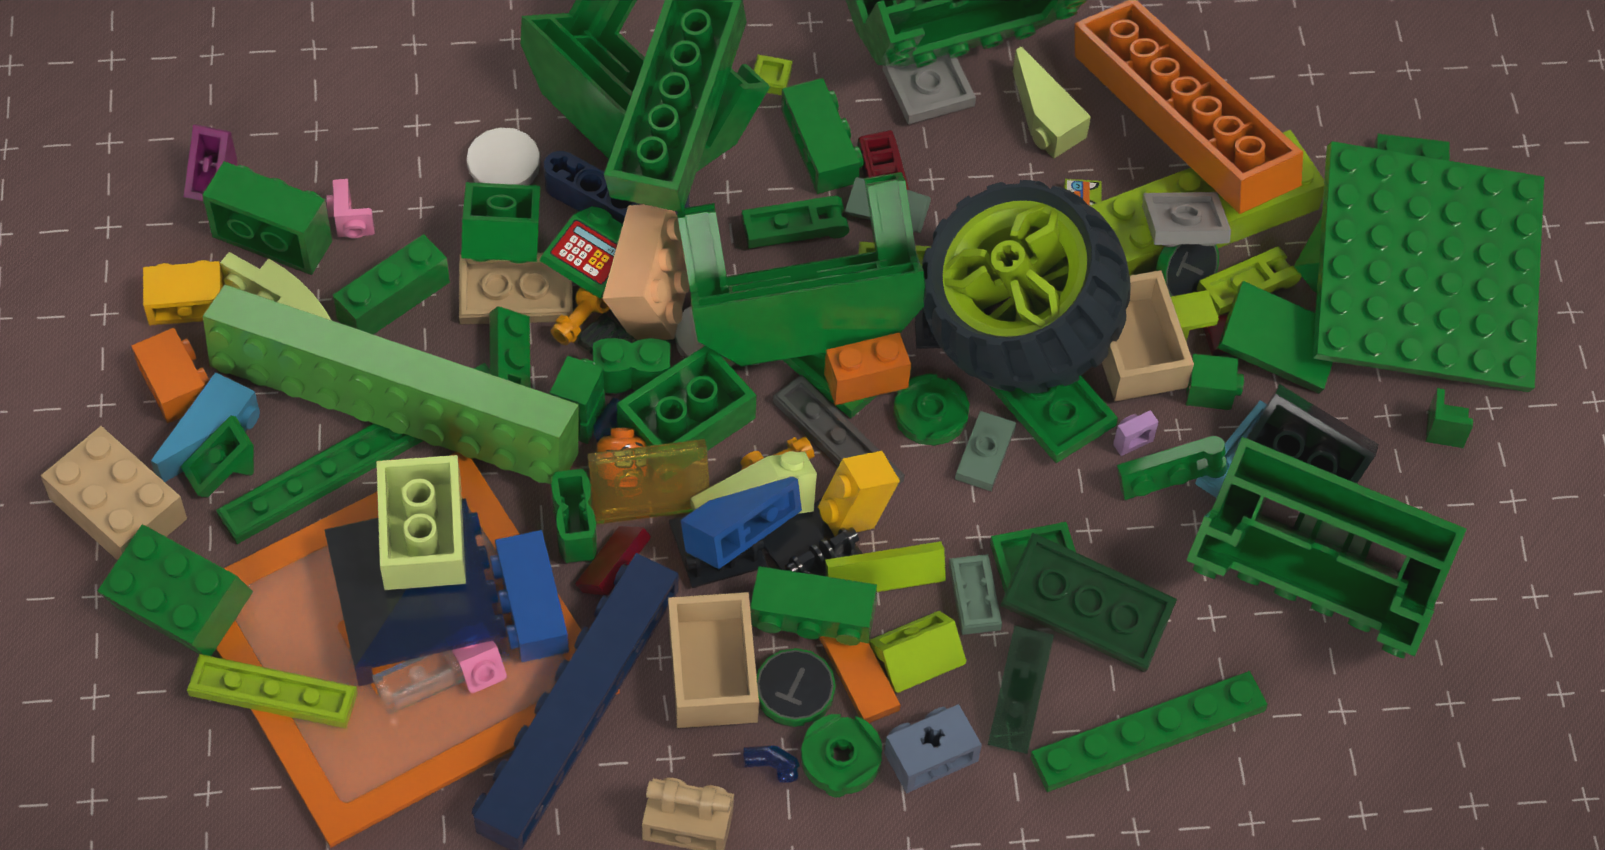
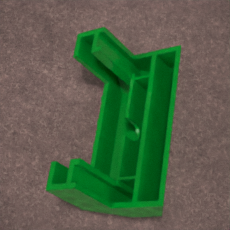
(926, 29)
(593, 71)
(807, 304)
(1328, 545)

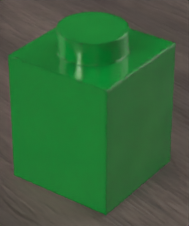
(1214, 382)

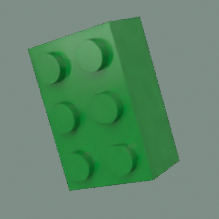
(268, 217)
(690, 403)
(175, 591)

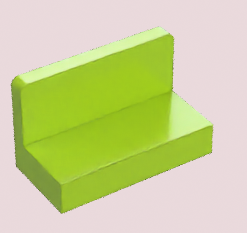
(919, 650)

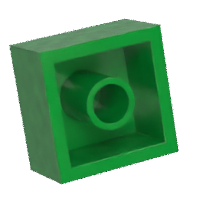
(500, 222)

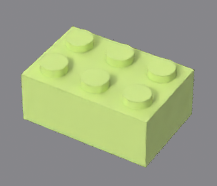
(420, 522)

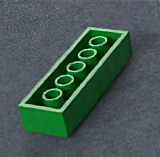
(675, 102)

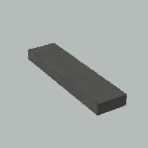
(824, 422)

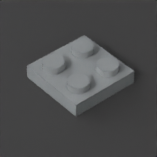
(930, 89)
(1186, 218)

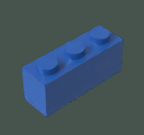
(529, 596)

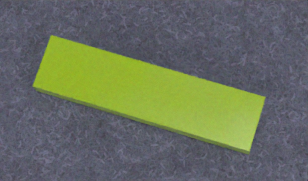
(272, 691)

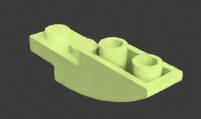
(271, 283)

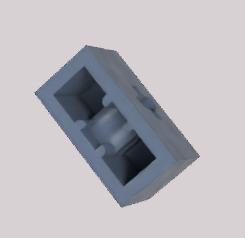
(922, 764)

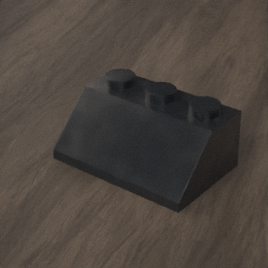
(1312, 436)

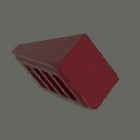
(880, 148)

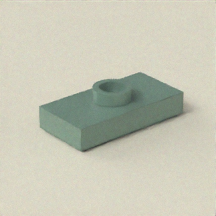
(985, 451)
(975, 594)

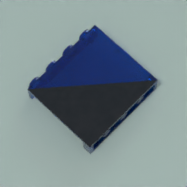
(410, 621)

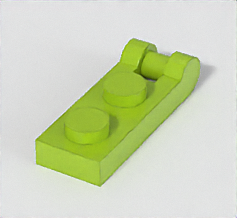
(1255, 271)

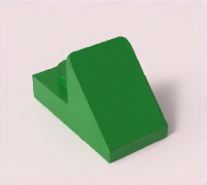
(219, 456)

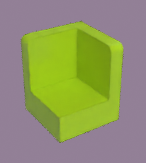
(1195, 311)

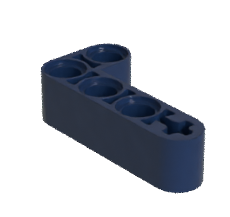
(571, 179)

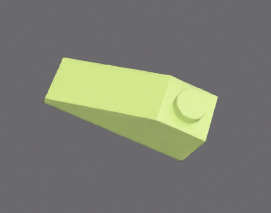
(1050, 112)
(766, 471)

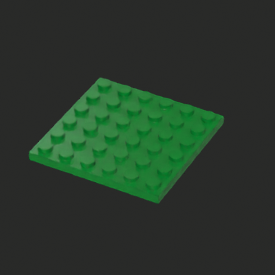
(1429, 267)

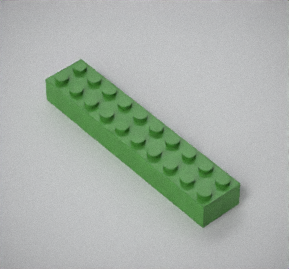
(391, 385)

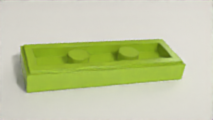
(892, 567)

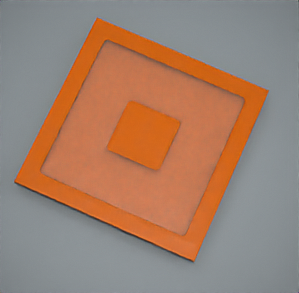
(381, 759)

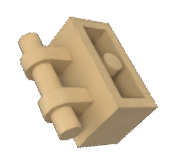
(687, 815)

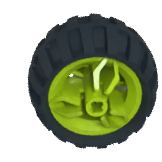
(999, 250)

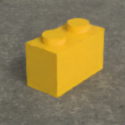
(180, 291)
(858, 492)

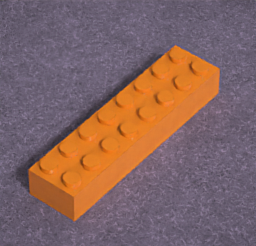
(1188, 105)

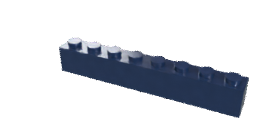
(575, 704)

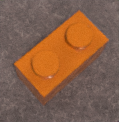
(867, 368)
(170, 372)

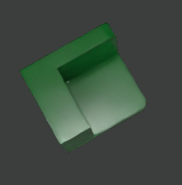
(1447, 423)

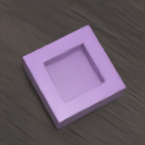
(1135, 432)

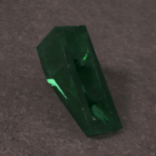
(1021, 689)

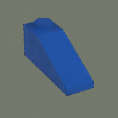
(739, 520)

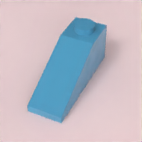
(207, 413)

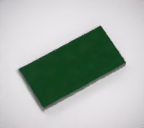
(1088, 602)

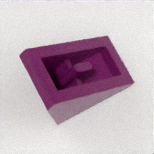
(207, 153)

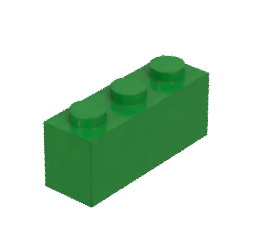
(821, 135)
(392, 287)
(813, 605)

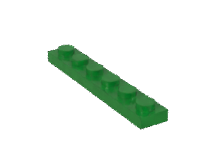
(1148, 731)

